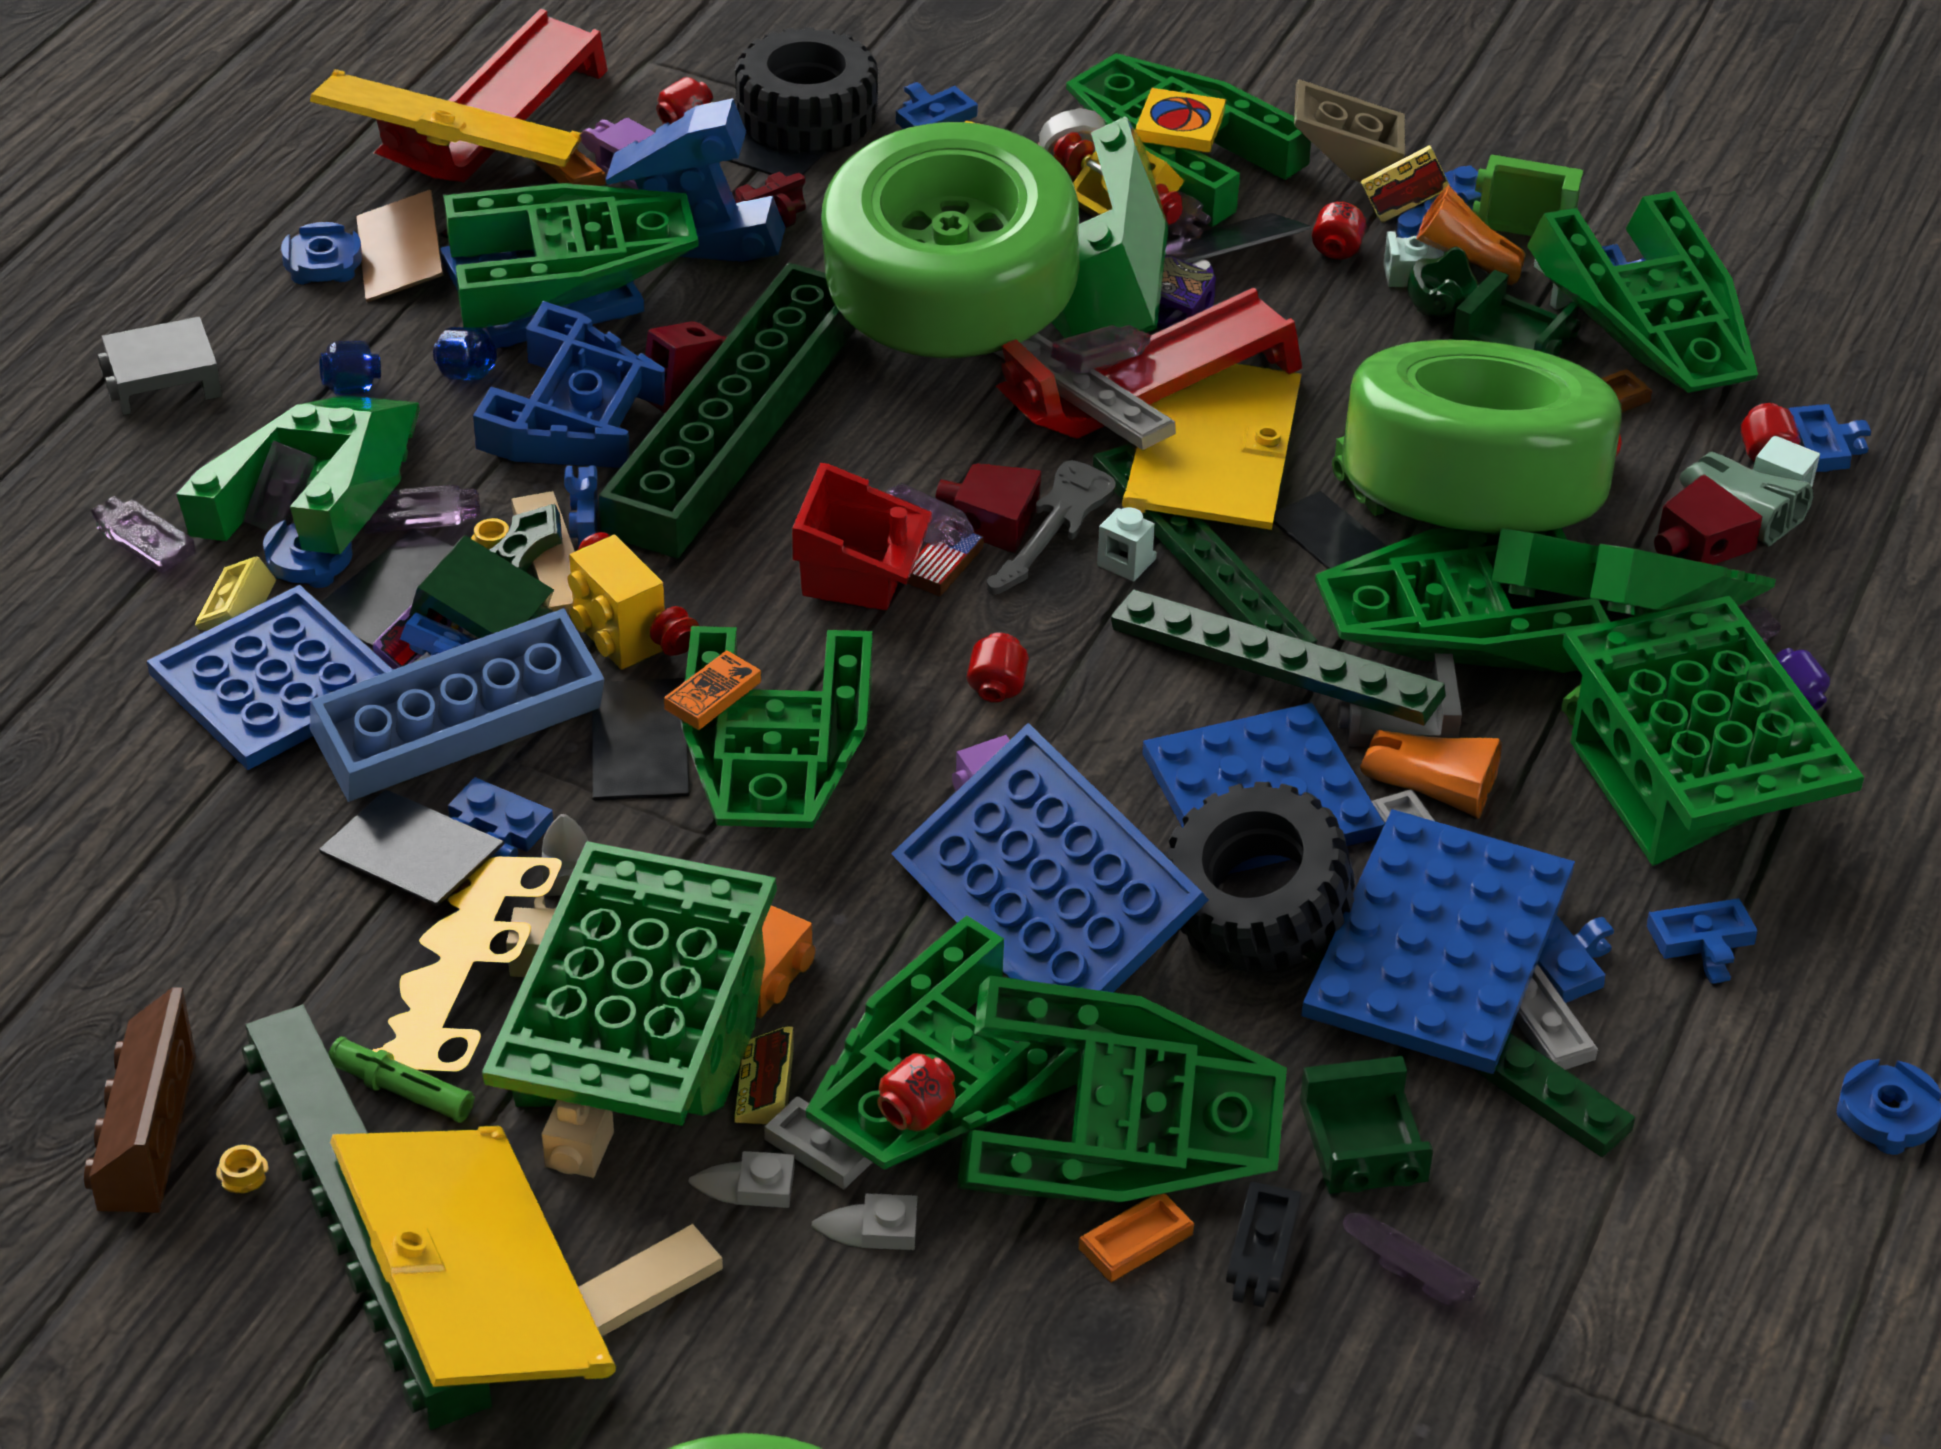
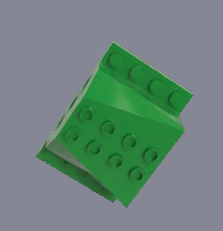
(1697, 726)
(638, 988)

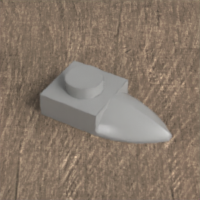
(565, 842)
(754, 1181)
(879, 1223)

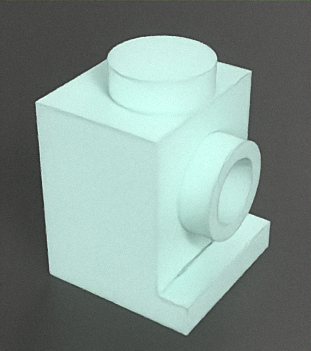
(1402, 255)
(1127, 532)

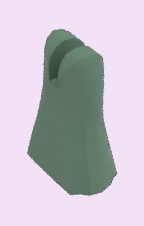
(1778, 499)

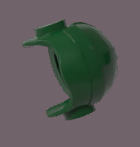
(1441, 283)

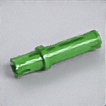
(382, 1071)

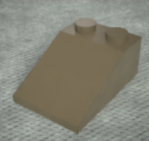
(1349, 130)

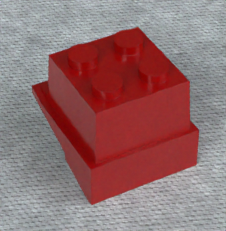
(855, 540)

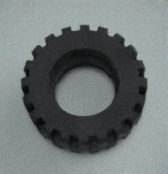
(807, 90)
(1253, 825)

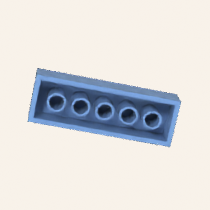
(455, 704)

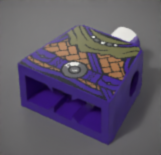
(1185, 290)

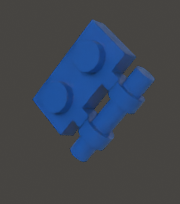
(501, 815)

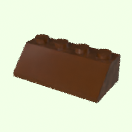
(143, 1108)

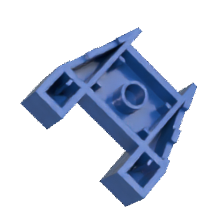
(686, 160)
(578, 400)

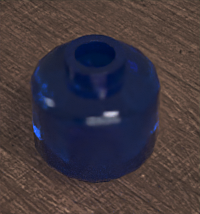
(464, 353)
(349, 367)

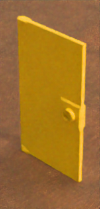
(446, 120)
(1224, 451)
(470, 1257)

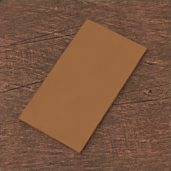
(399, 245)

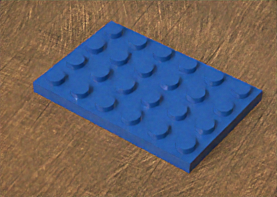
(1050, 870)
(1440, 941)

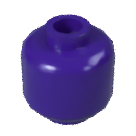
(1806, 674)

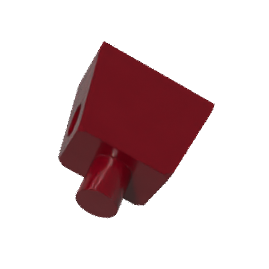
(683, 353)
(996, 501)
(1707, 524)

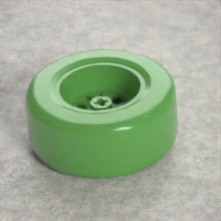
(951, 239)
(1481, 436)

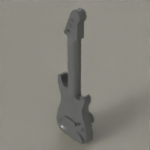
(1075, 493)

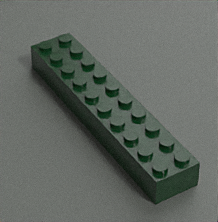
(725, 415)

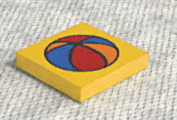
(1180, 119)

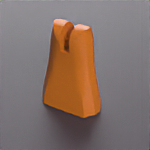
(1454, 224)
(1443, 768)

